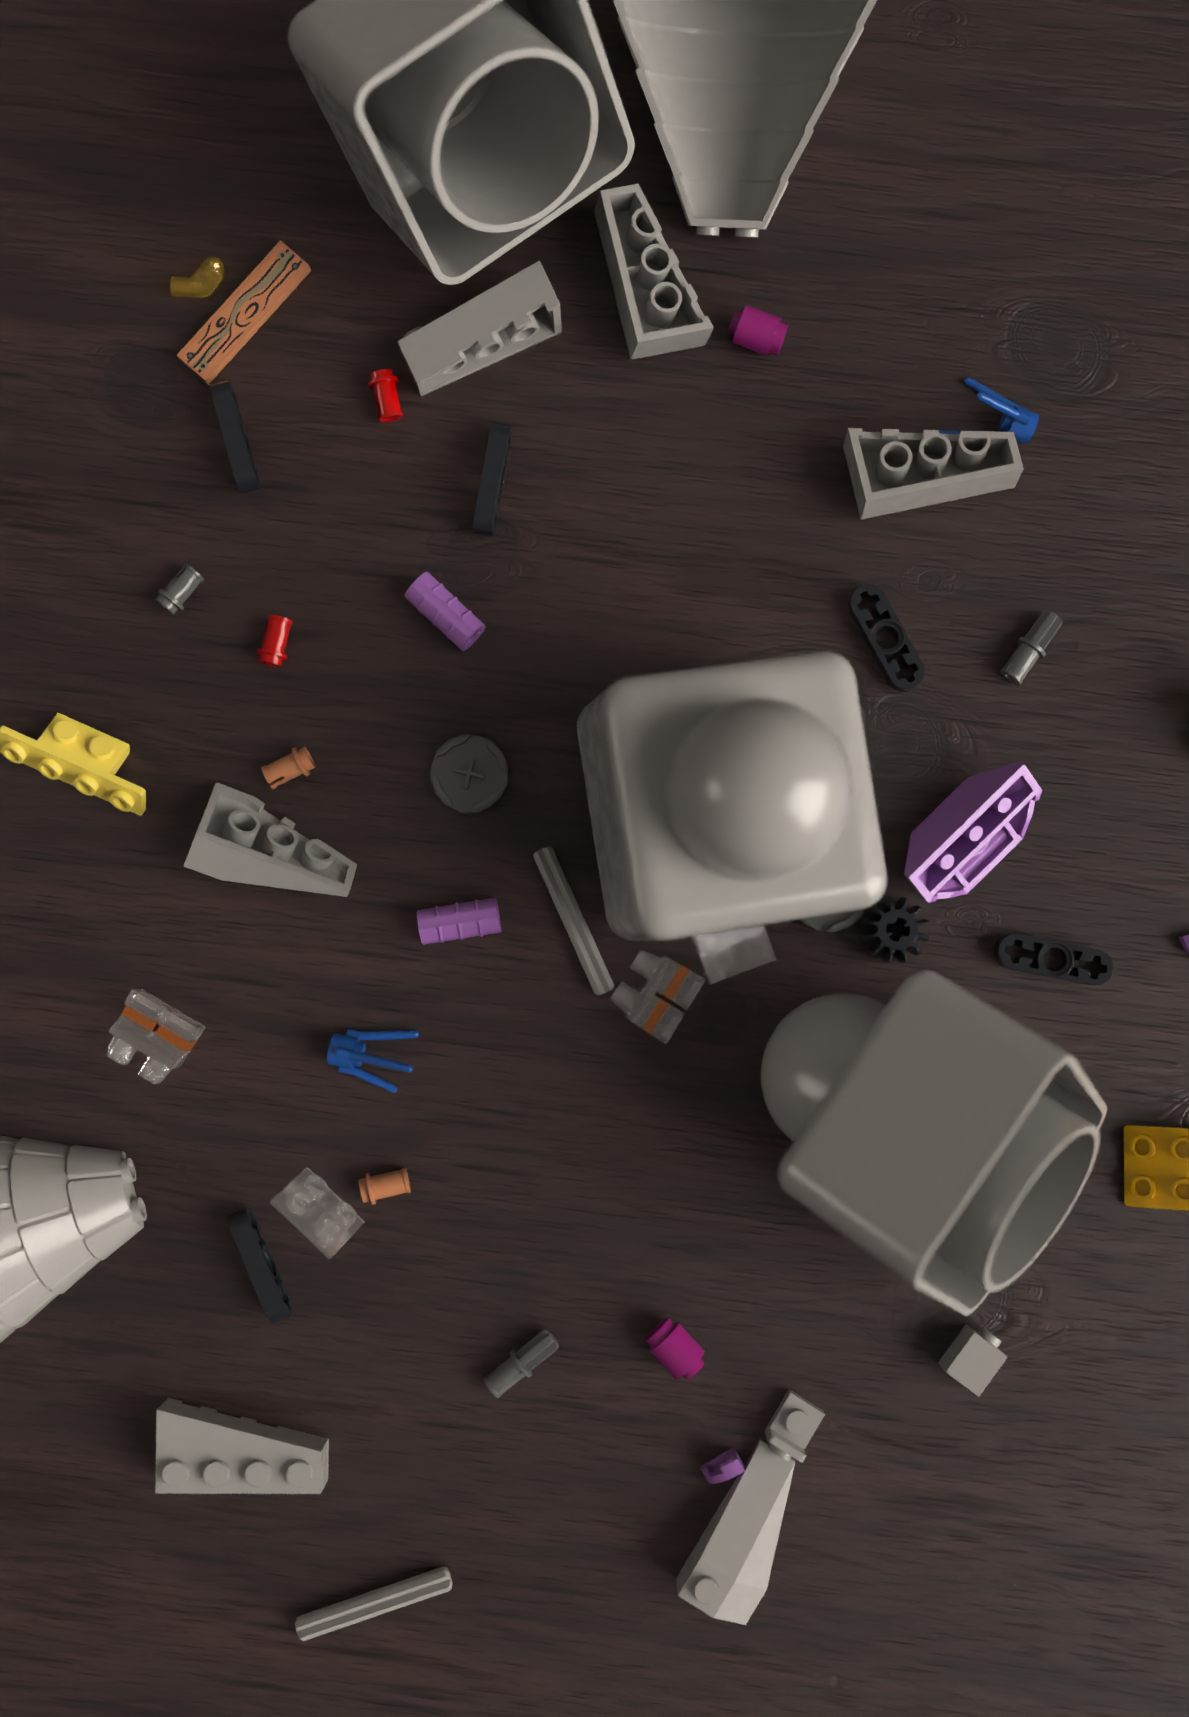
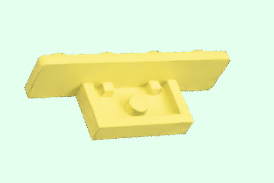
(77, 757)

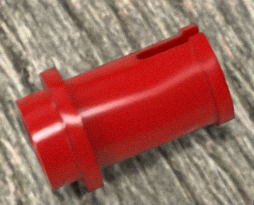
(386, 396)
(274, 641)

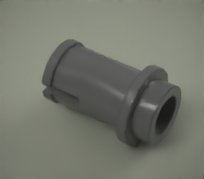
(179, 589)

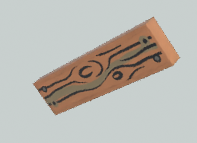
(244, 312)

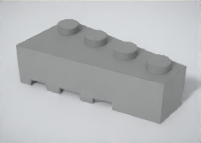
(927, 468)

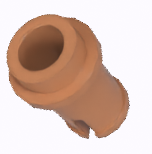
(288, 767)
(384, 1185)

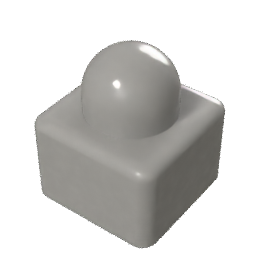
(465, 116)
(731, 797)
(931, 1132)

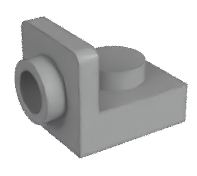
(793, 1426)

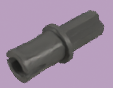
(1031, 647)
(521, 1363)

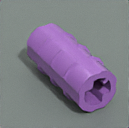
(444, 611)
(459, 921)

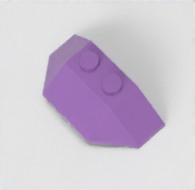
(971, 832)

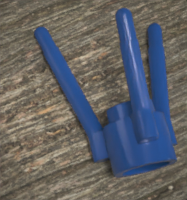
(1014, 417)
(348, 1051)

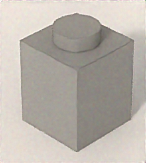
(973, 1358)

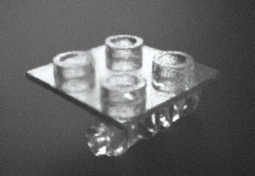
(733, 951)
(317, 1212)

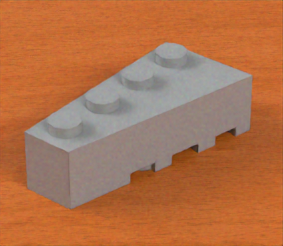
(650, 291)
(483, 330)
(234, 1455)

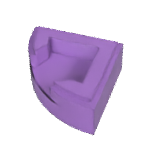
(723, 1467)

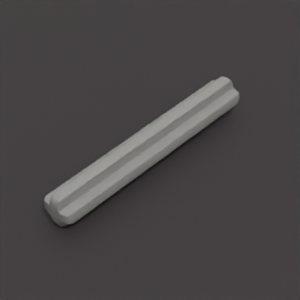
(573, 920)
(373, 1603)

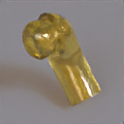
(202, 282)

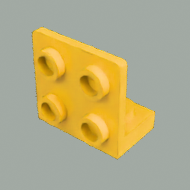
(1156, 1167)

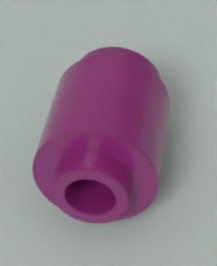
(758, 330)
(675, 1349)

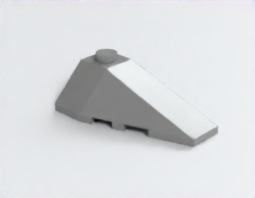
(253, 847)
(737, 1550)

